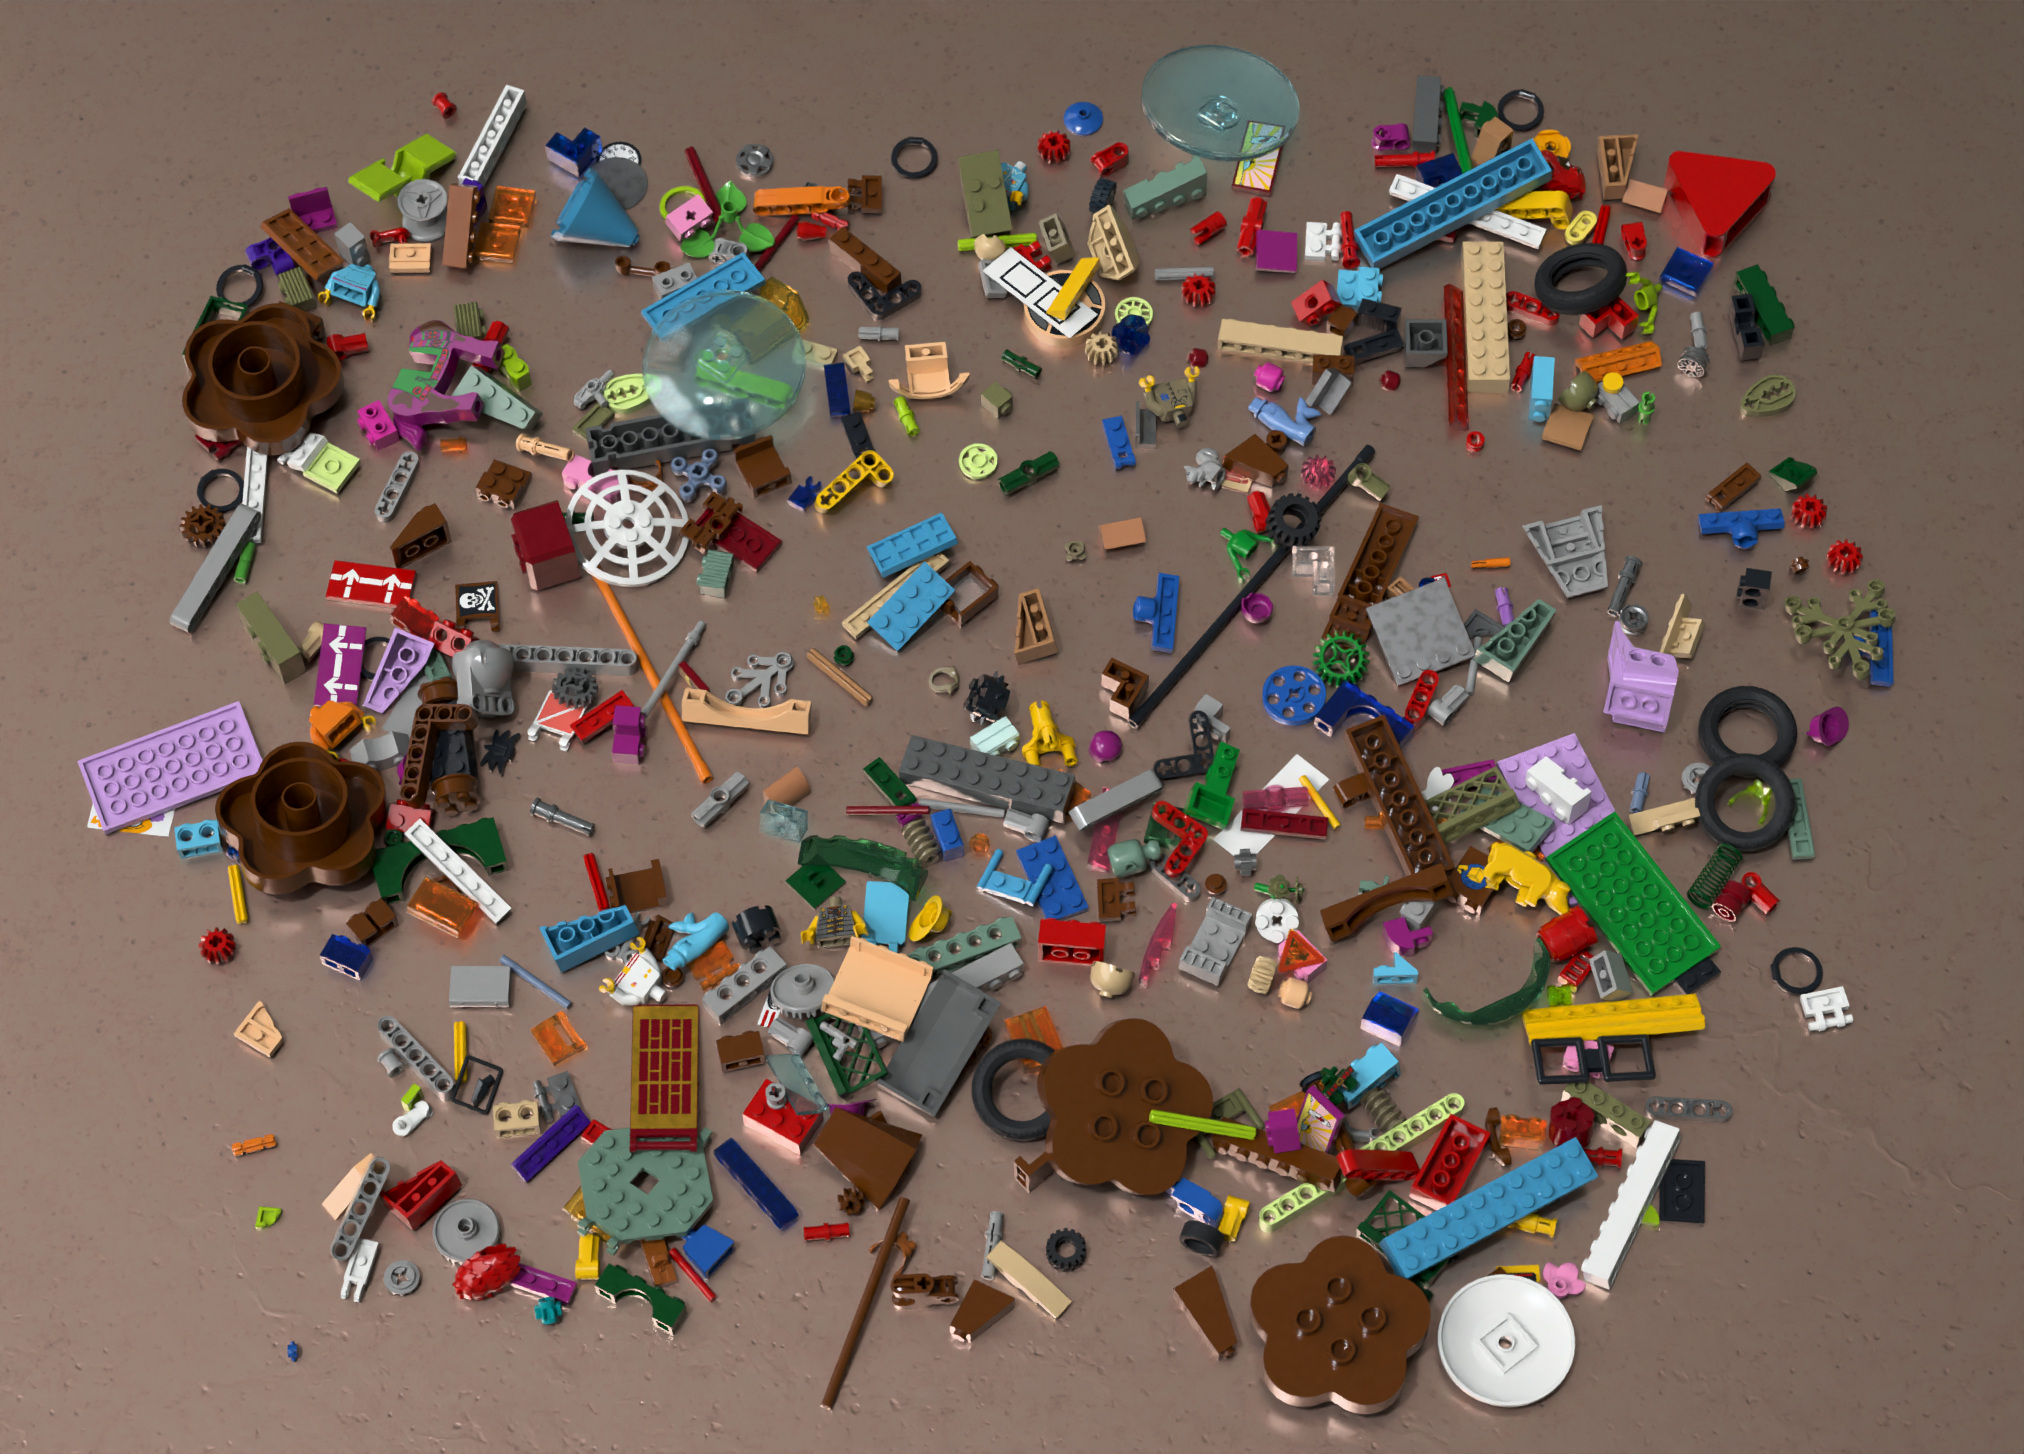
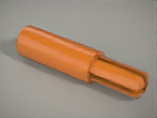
(1491, 563)

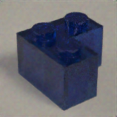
(576, 154)
(1438, 171)

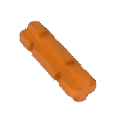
(253, 1145)

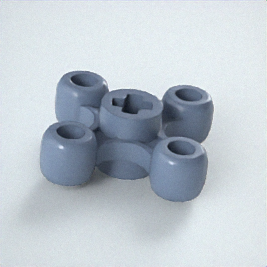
(699, 475)

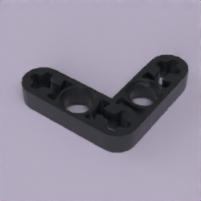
(883, 302)
(1193, 759)

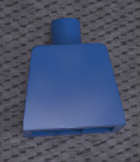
(707, 1249)

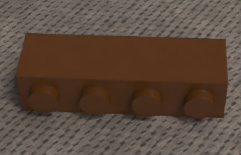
(864, 260)

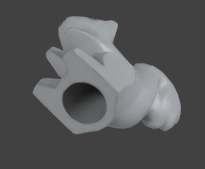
(1209, 469)

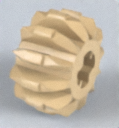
(1101, 348)
(1262, 974)

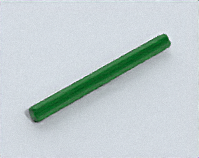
(1457, 130)

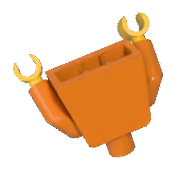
(334, 722)

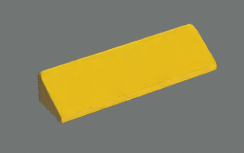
(1073, 287)

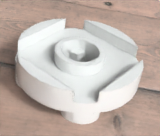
(1276, 907)

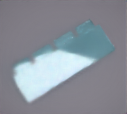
(798, 1084)

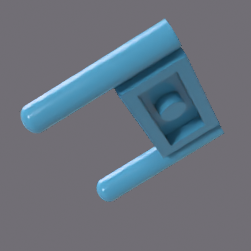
(1010, 886)

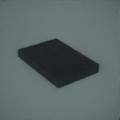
(1683, 1193)

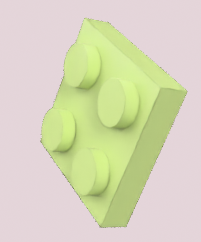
(332, 467)

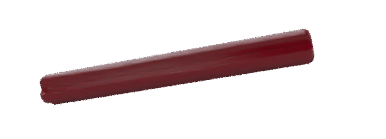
(703, 182)

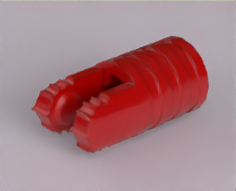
(1209, 226)

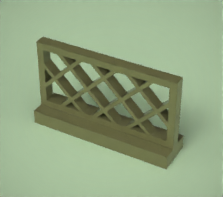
(1476, 815)

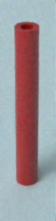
(692, 1274)

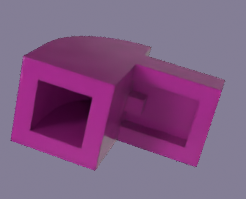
(1401, 940)

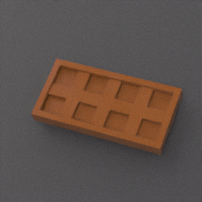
(302, 244)

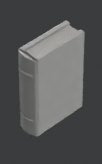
(480, 986)

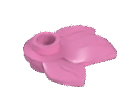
(1563, 1277)

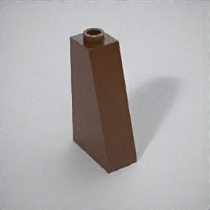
(1205, 1308)

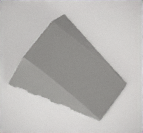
(1573, 551)

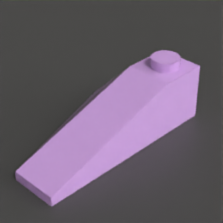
(400, 664)

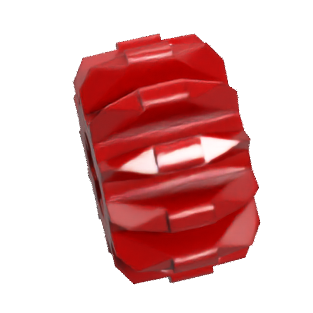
(1054, 146)
(1198, 290)
(1809, 511)
(1844, 556)
(209, 945)

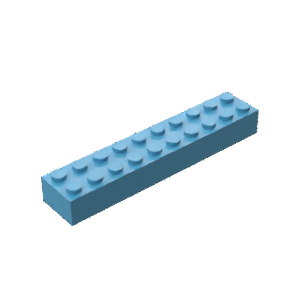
(1453, 204)
(1488, 1209)

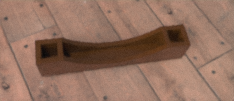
(1426, 885)

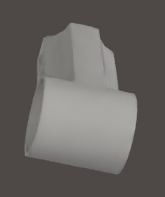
(1444, 709)
(1031, 826)
(795, 1039)

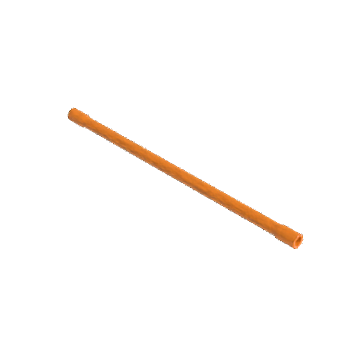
(699, 765)

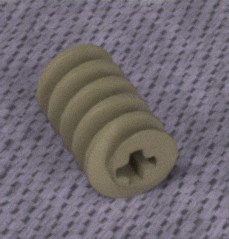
(921, 842)
(1381, 1110)

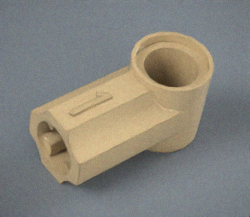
(312, 643)

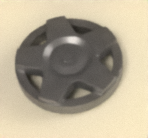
(754, 160)

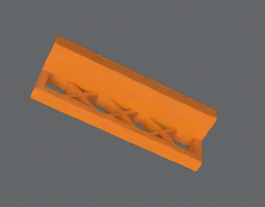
(1621, 360)

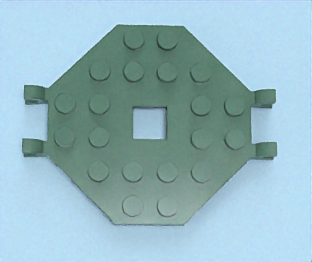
(627, 1211)

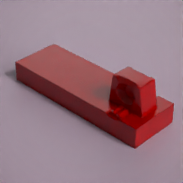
(599, 717)

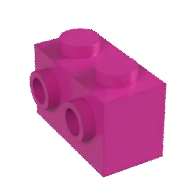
(378, 426)

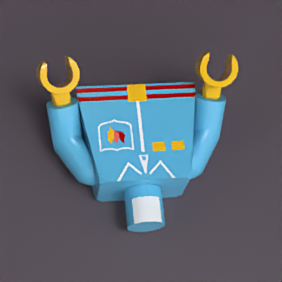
(1015, 183)

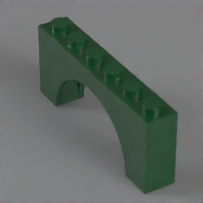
(476, 840)

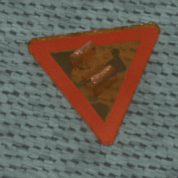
(1298, 953)

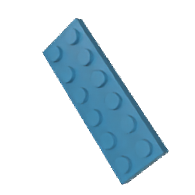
(735, 274)

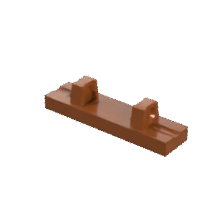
(658, 1262)

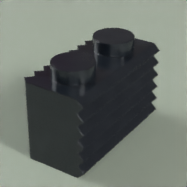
(1378, 315)

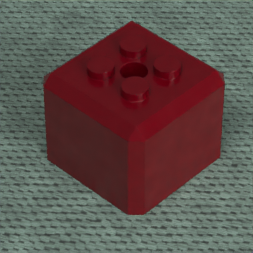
(544, 546)

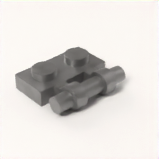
(563, 1093)

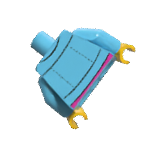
(354, 285)

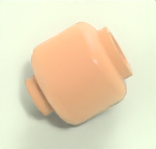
(1294, 993)

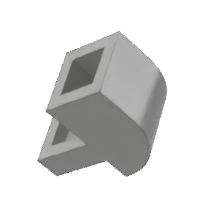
(1214, 711)

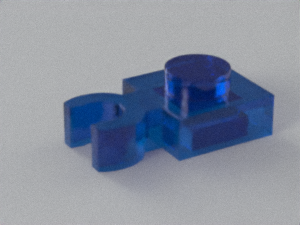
(804, 497)

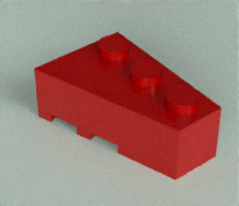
(421, 1195)

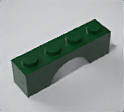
(618, 1284)

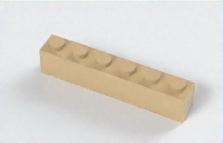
(1276, 341)

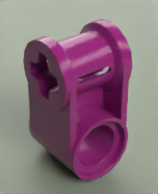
(1392, 136)

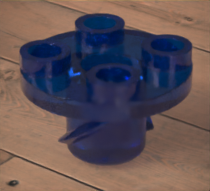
(1131, 334)

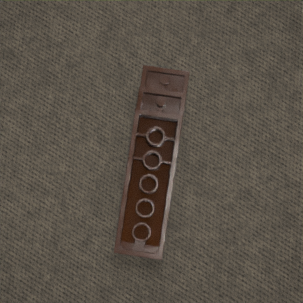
(1371, 572)

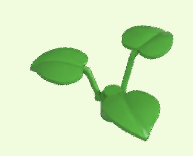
(731, 201)

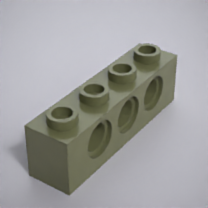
(1610, 1112)

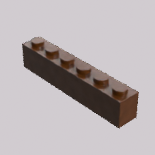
(1305, 1164)

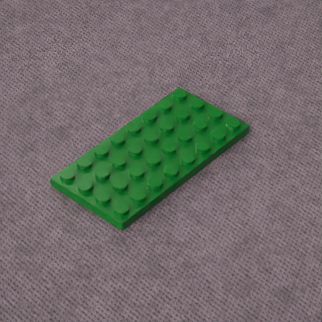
(1633, 903)

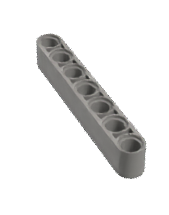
(215, 568)
(575, 655)

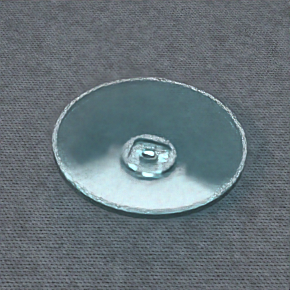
(1202, 80)

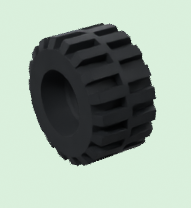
(1298, 507)

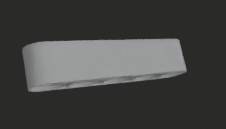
(1116, 800)
(412, 1049)
(359, 1219)

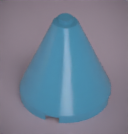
(595, 216)

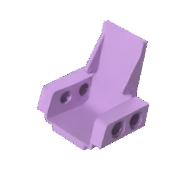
(1639, 684)

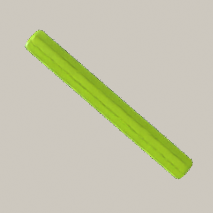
(1202, 1124)

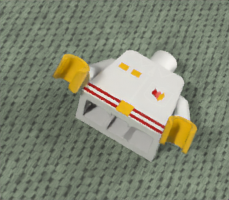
(638, 980)

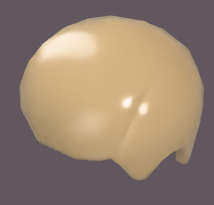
(989, 248)

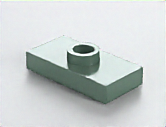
(436, 666)

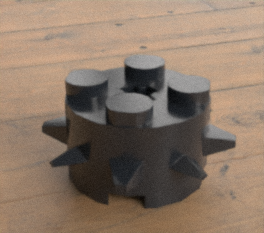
(987, 697)

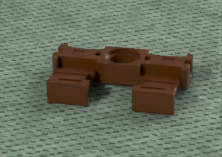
(706, 536)

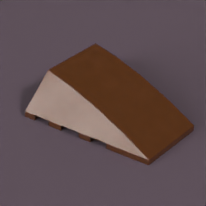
(867, 1152)

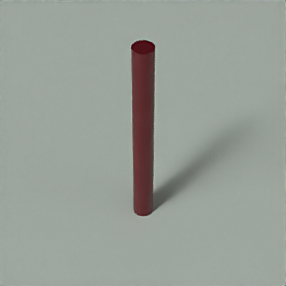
(777, 241)
(887, 810)

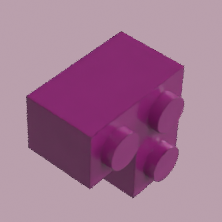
(628, 734)

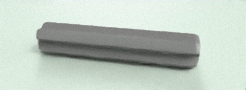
(1182, 273)

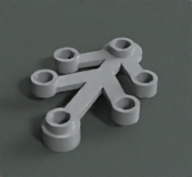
(761, 677)

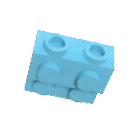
(1359, 284)

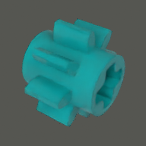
(548, 1310)

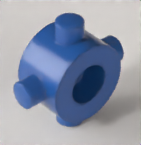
(293, 1351)

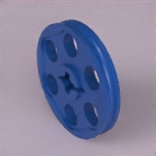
(1292, 686)

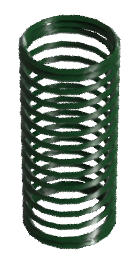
(1726, 858)

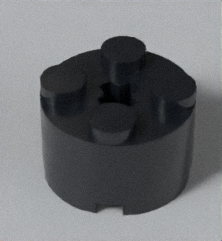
(757, 928)

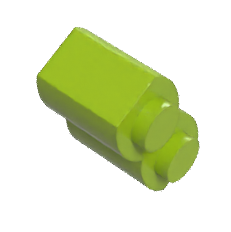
(515, 369)

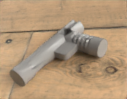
(839, 1040)

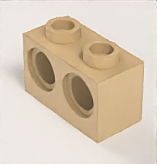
(516, 1125)

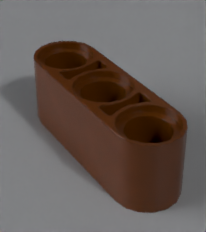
(1351, 791)

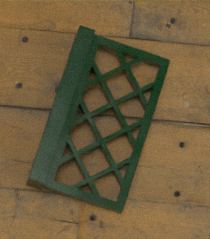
(835, 1068)
(1374, 1236)

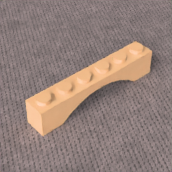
(703, 707)

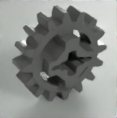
(573, 688)

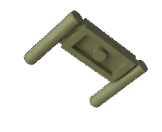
(1229, 1107)

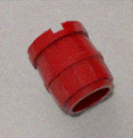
(1567, 934)

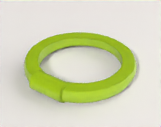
(682, 189)

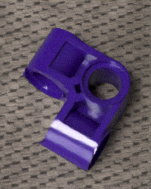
(263, 254)

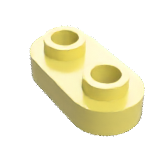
(1579, 229)

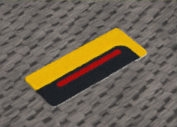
(1527, 1271)

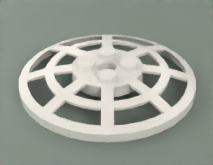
(624, 537)

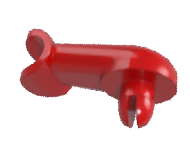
(398, 235)

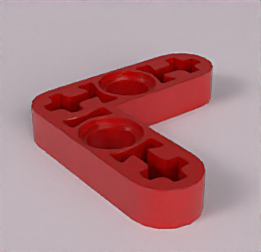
(1188, 839)

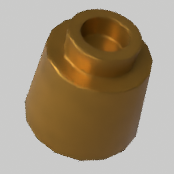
(863, 401)

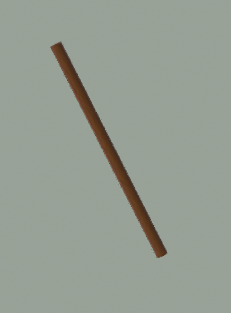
(865, 1303)

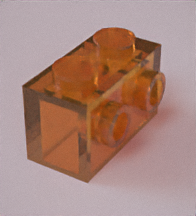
(1522, 1132)

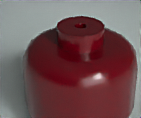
(1198, 358)
(1390, 380)

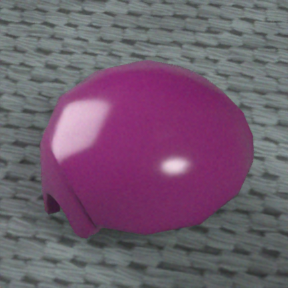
(1256, 607)
(1105, 746)

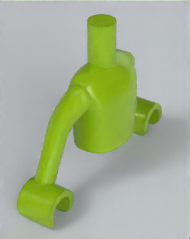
(1646, 297)

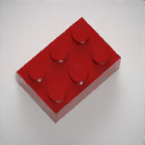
(1071, 941)
(781, 1124)

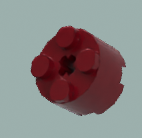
(1571, 1120)

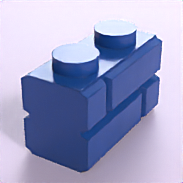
(947, 835)

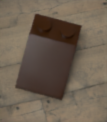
(421, 536)

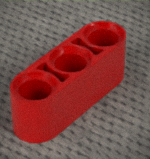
(1425, 692)

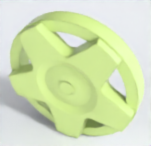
(978, 461)

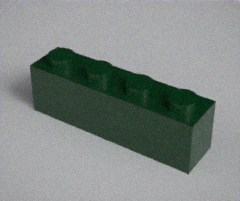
(1769, 312)

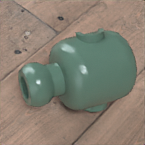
(1131, 857)

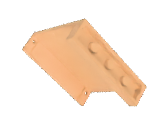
(878, 989)

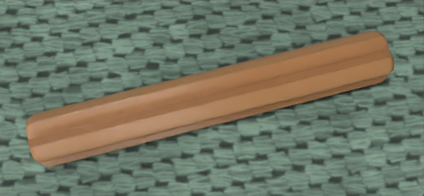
(839, 676)

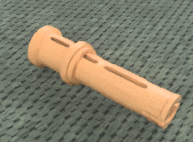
(537, 446)

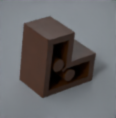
(1127, 684)

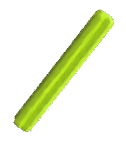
(1009, 240)

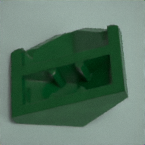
(1792, 473)

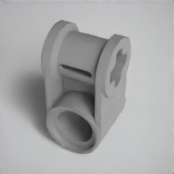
(726, 251)

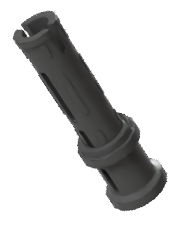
(1626, 578)
(553, 814)

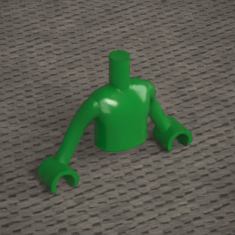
(1244, 544)

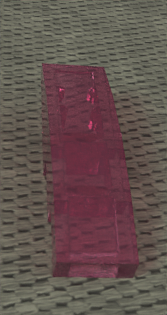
(1159, 941)

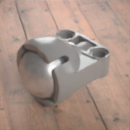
(484, 678)

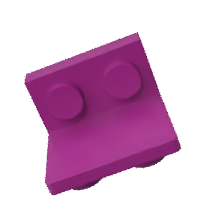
(314, 209)

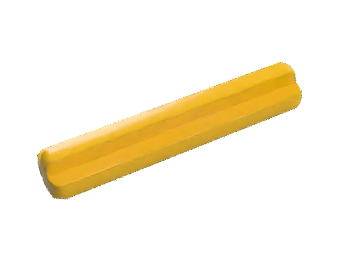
(237, 894)
(460, 1049)

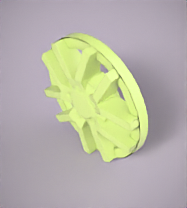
(1134, 309)

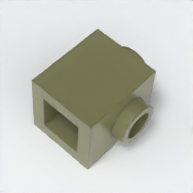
(997, 400)

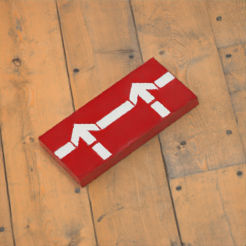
(369, 584)

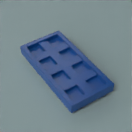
(1061, 894)

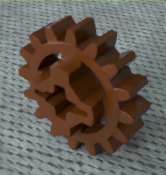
(202, 525)

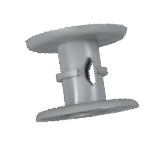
(424, 209)

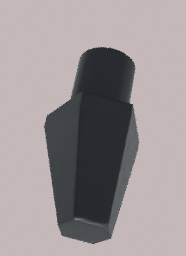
(481, 1088)

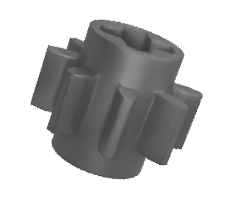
(1245, 862)

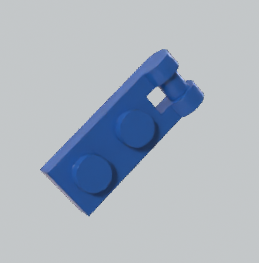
(1118, 442)

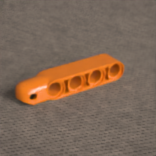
(800, 200)

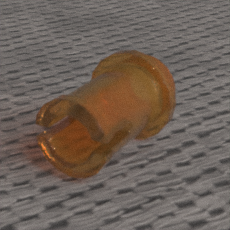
(453, 444)

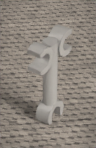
(625, 953)

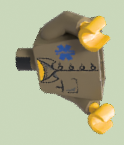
(1171, 399)

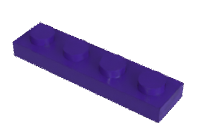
(550, 1143)

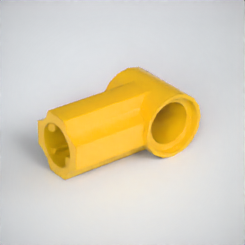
(1234, 1213)
(588, 1264)

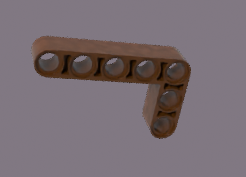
(427, 745)

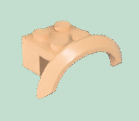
(928, 372)

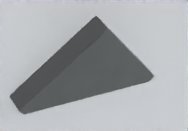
(1481, 625)

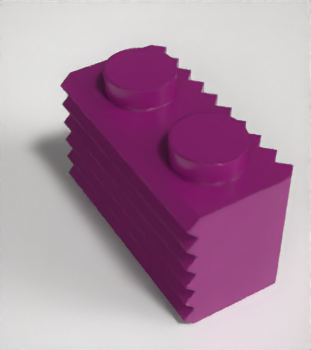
(1282, 1130)

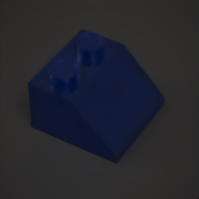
(1388, 1018)

